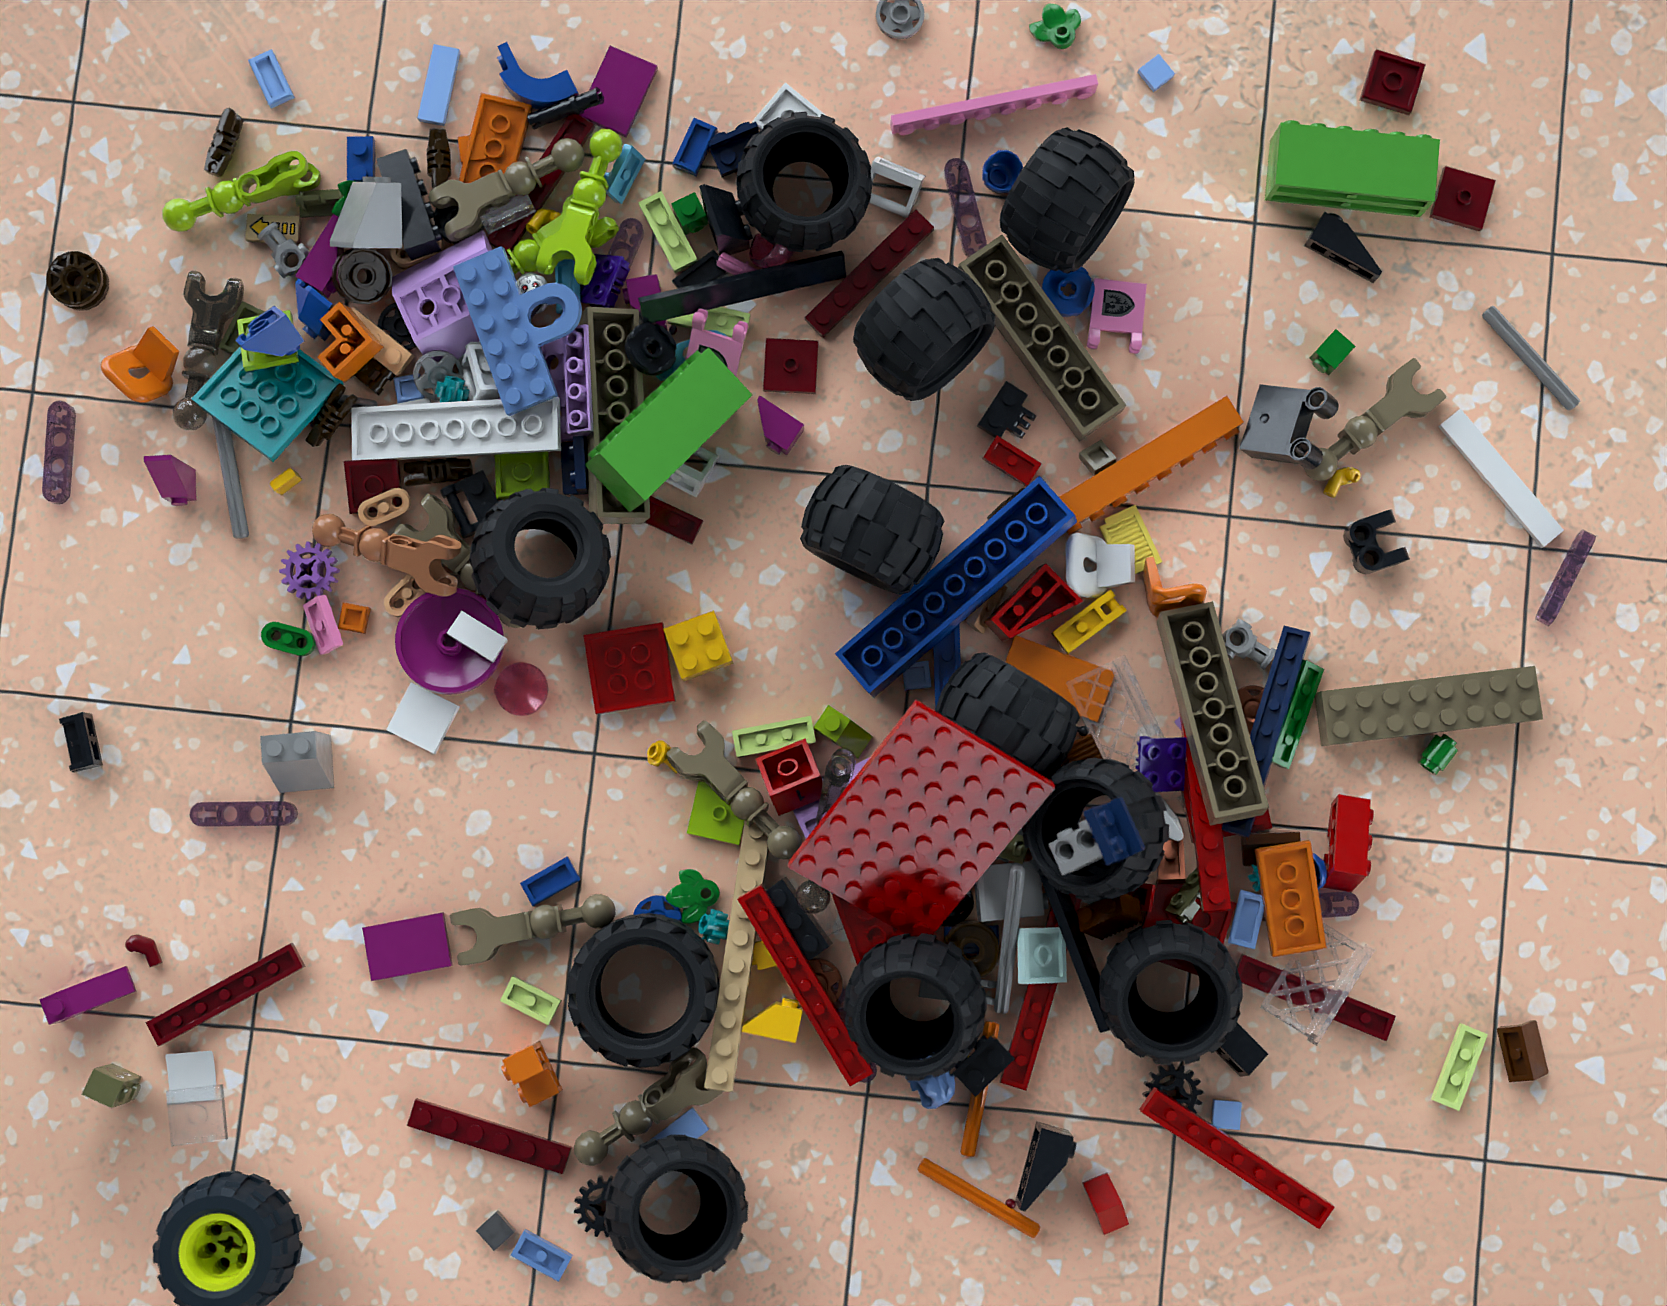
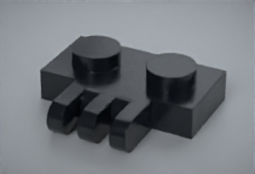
(1007, 413)

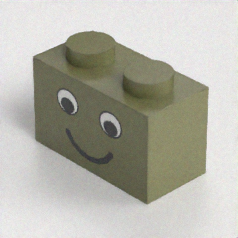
(112, 1085)

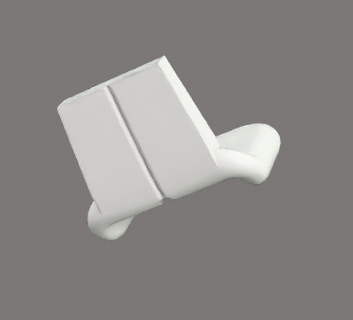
(1113, 563)

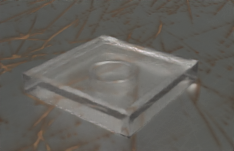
(197, 1115)

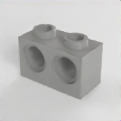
(1085, 849)

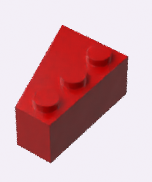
(1034, 601)
(1348, 842)

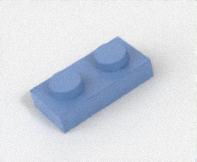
(541, 1255)

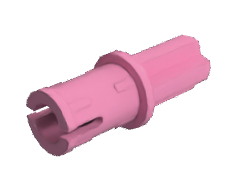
(733, 265)

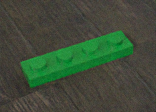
(1297, 714)

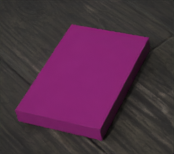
(624, 85)
(407, 946)

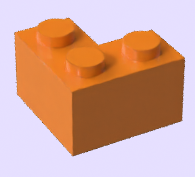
(353, 343)
(533, 1073)

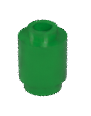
(1438, 753)

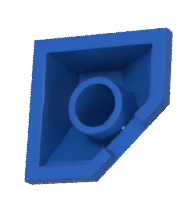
(311, 309)
(271, 334)

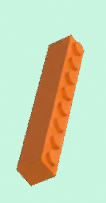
(1152, 462)

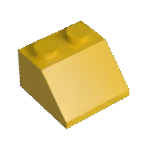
(776, 1021)

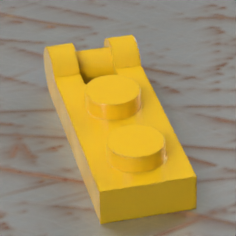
(1088, 622)

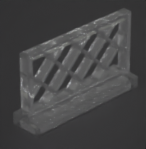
(1135, 700)
(1334, 998)

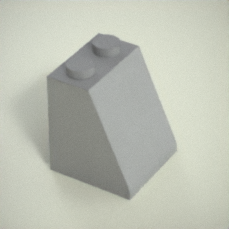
(370, 216)
(298, 761)
(993, 888)

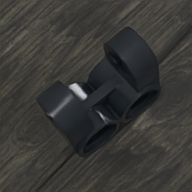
(1369, 545)

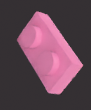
(323, 624)

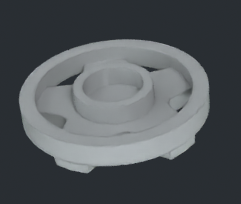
(899, 17)
(435, 371)

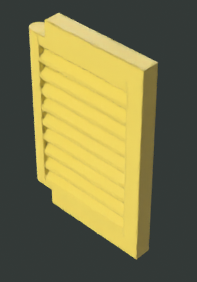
(1129, 528)

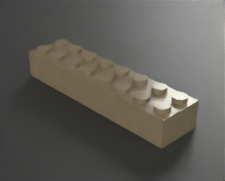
(1043, 339)
(615, 394)
(1428, 706)
(1212, 713)

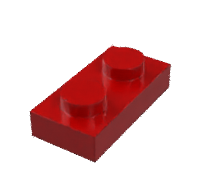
(1011, 461)

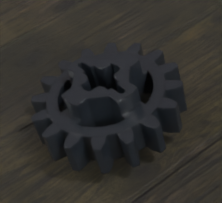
(1176, 1081)
(591, 1203)

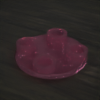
(521, 689)

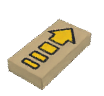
(288, 225)

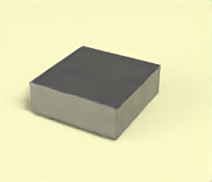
(495, 1230)

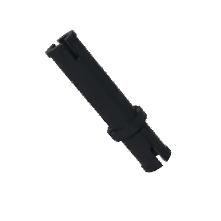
(574, 105)

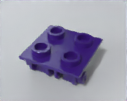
(608, 271)
(1162, 762)

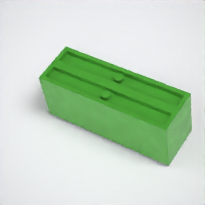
(1352, 169)
(667, 428)

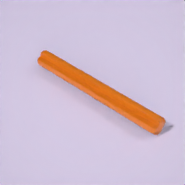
(976, 1106)
(979, 1198)

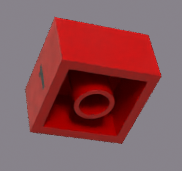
(791, 776)

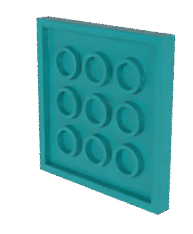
(268, 403)

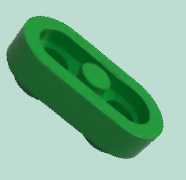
(289, 638)

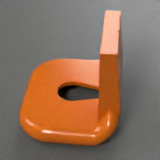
(151, 352)
(1155, 593)

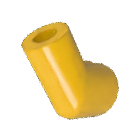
(540, 219)
(1341, 477)

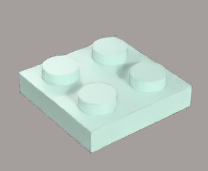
(1041, 956)

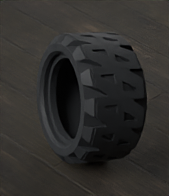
(607, 1035)

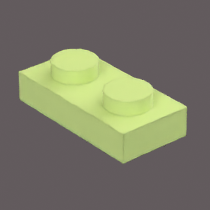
(530, 1000)

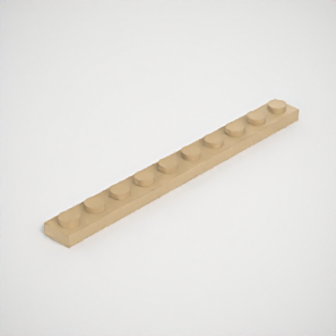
(736, 965)

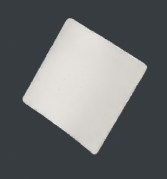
(190, 1070)

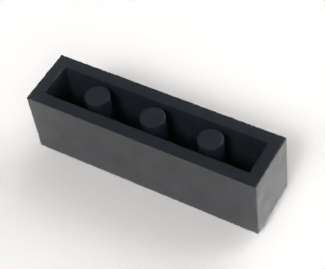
(418, 233)

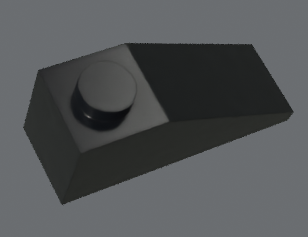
(1340, 244)

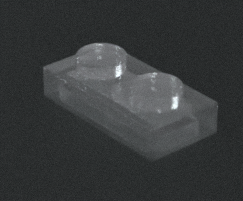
(516, 209)

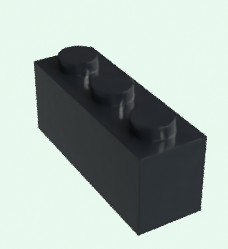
(800, 923)

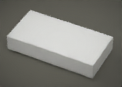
(477, 636)

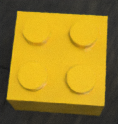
(698, 646)

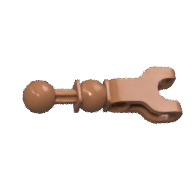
(396, 551)

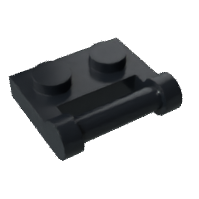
(479, 495)

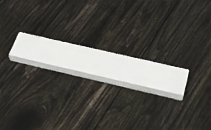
(1501, 478)

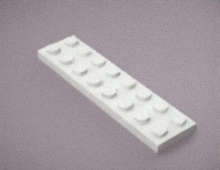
(453, 430)

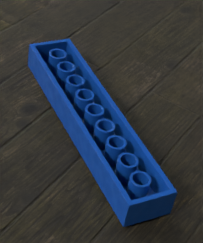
(956, 587)

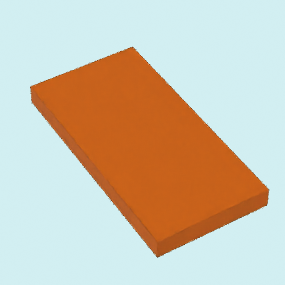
(504, 131)
(1055, 669)
(1290, 898)

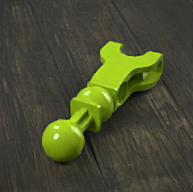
(228, 197)
(582, 214)
(526, 251)

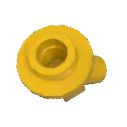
(657, 754)

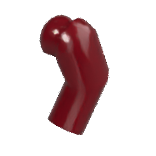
(144, 946)

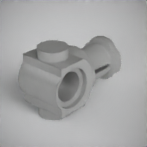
(283, 249)
(1249, 646)

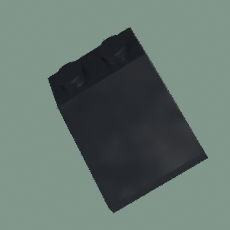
(725, 220)
(1045, 1160)

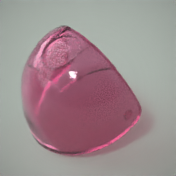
(766, 254)

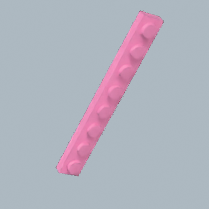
(983, 107)

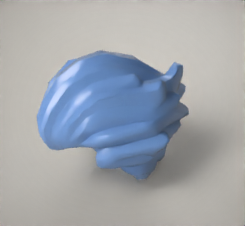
(934, 1090)

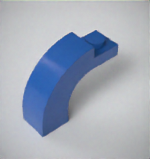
(530, 90)

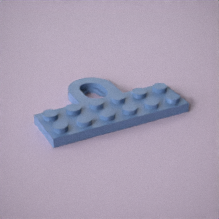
(506, 328)

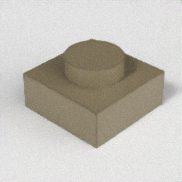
(1097, 457)

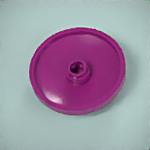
(434, 657)

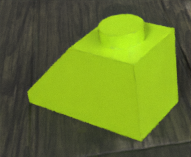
(842, 731)

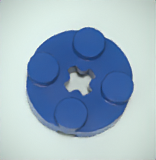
(1074, 303)

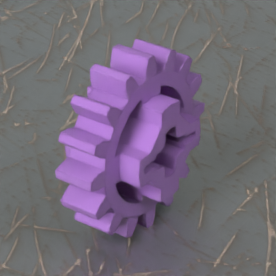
(316, 563)

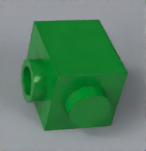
(690, 214)

